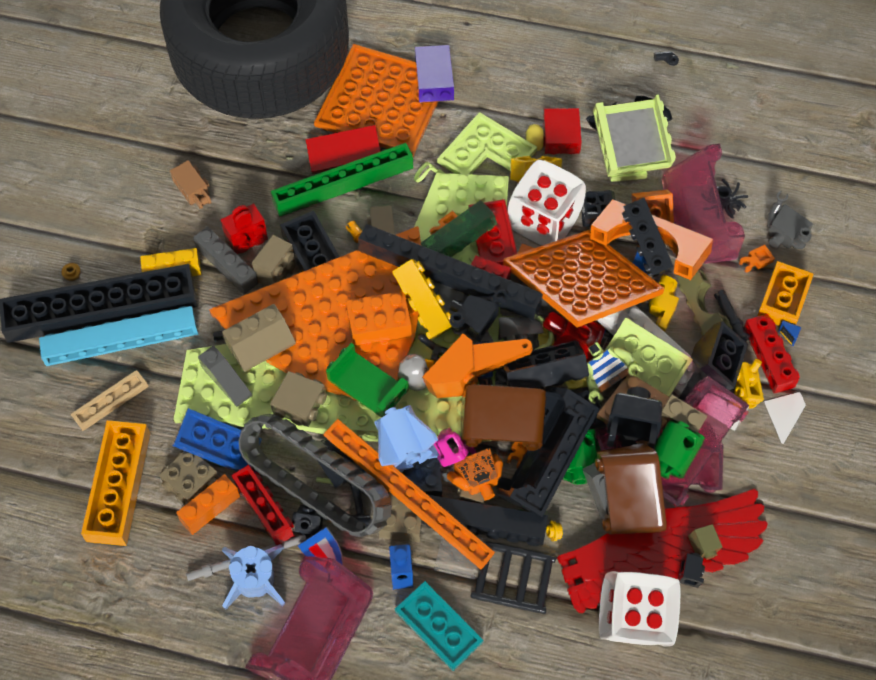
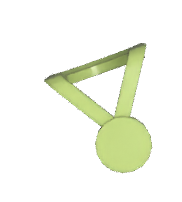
(416, 177)

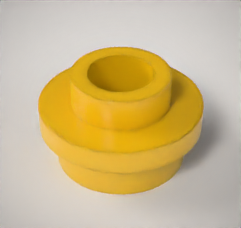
(554, 531)

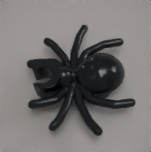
(728, 200)

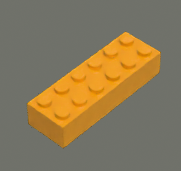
(116, 483)

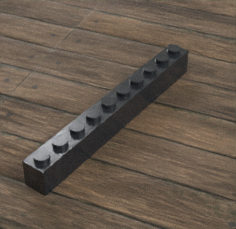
(449, 271)

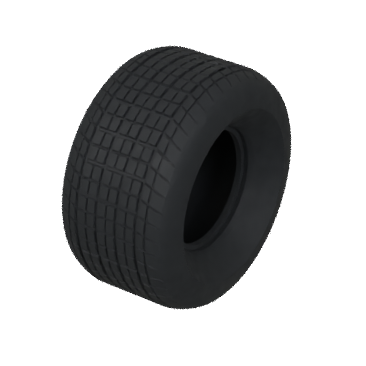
(258, 76)

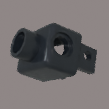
(635, 417)

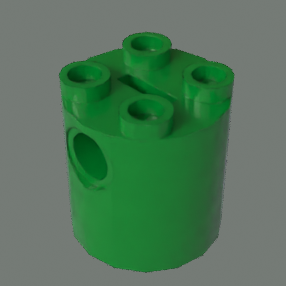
(677, 448)
(584, 457)

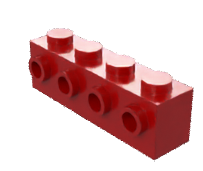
(771, 352)
(262, 505)

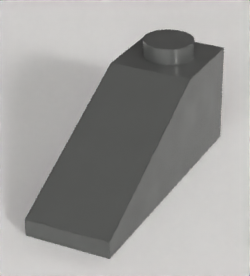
(224, 375)

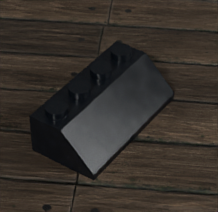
(548, 366)

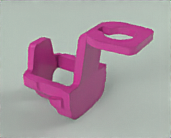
(448, 456)

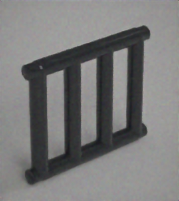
(519, 602)

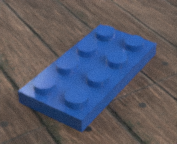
(210, 440)

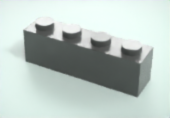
(225, 260)

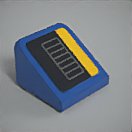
(789, 332)

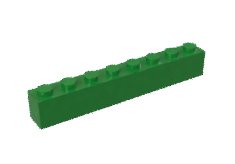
(342, 179)

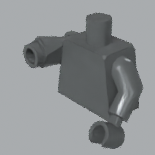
(787, 226)

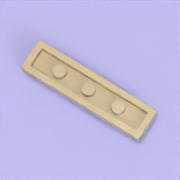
(109, 400)

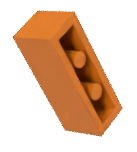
(208, 504)

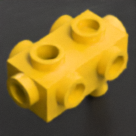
(749, 385)

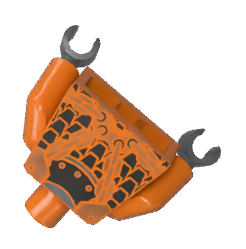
(477, 473)

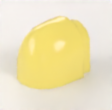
(535, 136)

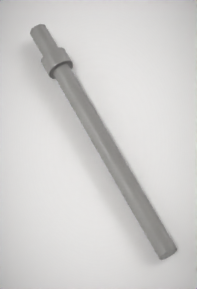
(208, 570)

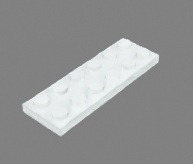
(633, 313)

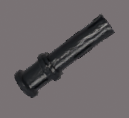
(728, 311)

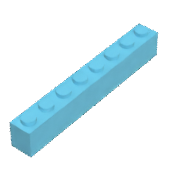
(118, 335)

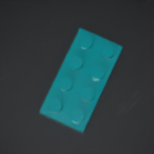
(438, 626)

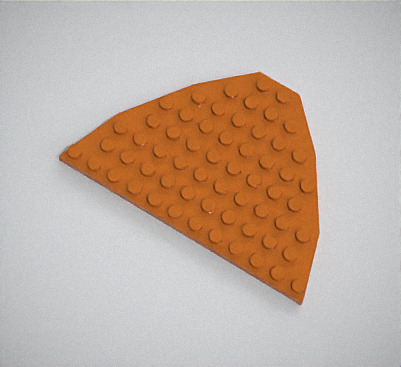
(318, 317)

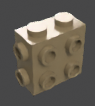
(298, 399)
(187, 476)

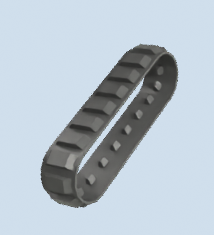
(255, 457)

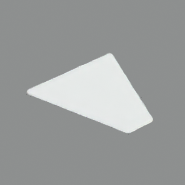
(785, 412)

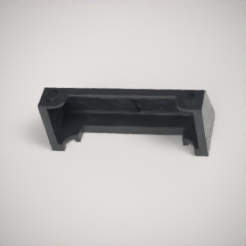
(544, 468)

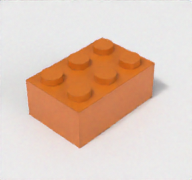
(378, 318)

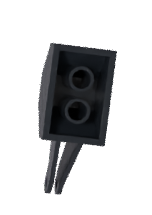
(717, 356)

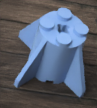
(404, 439)
(250, 583)

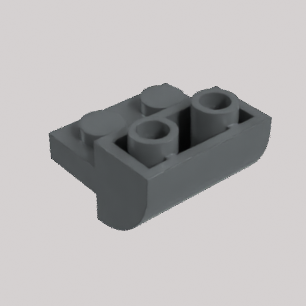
(520, 328)

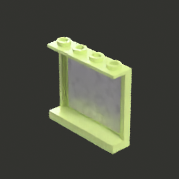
(634, 137)

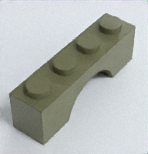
(695, 293)

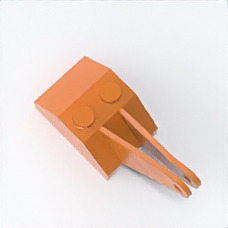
(466, 362)

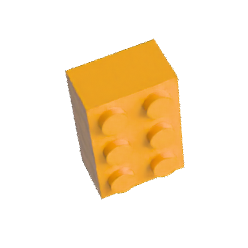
(785, 293)

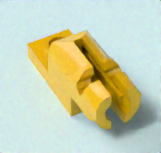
(665, 304)

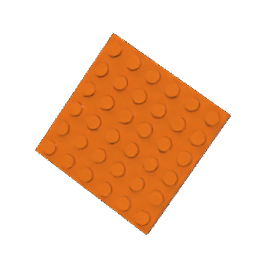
(377, 92)
(583, 278)

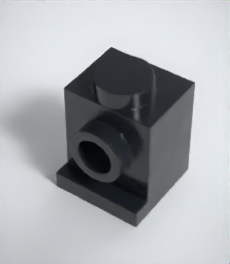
(691, 570)

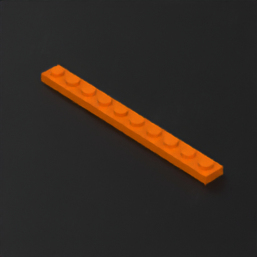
(409, 494)

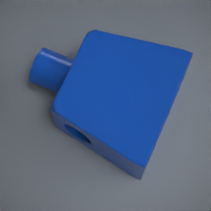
(401, 565)

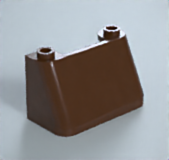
(503, 415)
(632, 490)

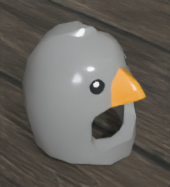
(412, 369)

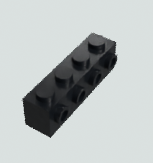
(648, 238)

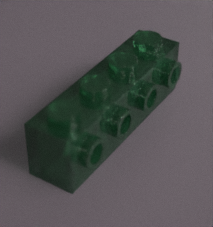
(462, 230)

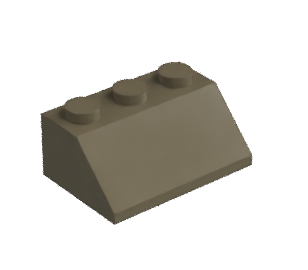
(258, 337)

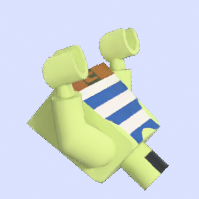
(608, 368)

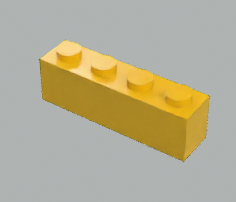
(423, 298)

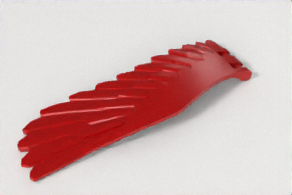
(662, 552)

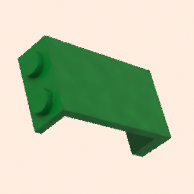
(365, 381)

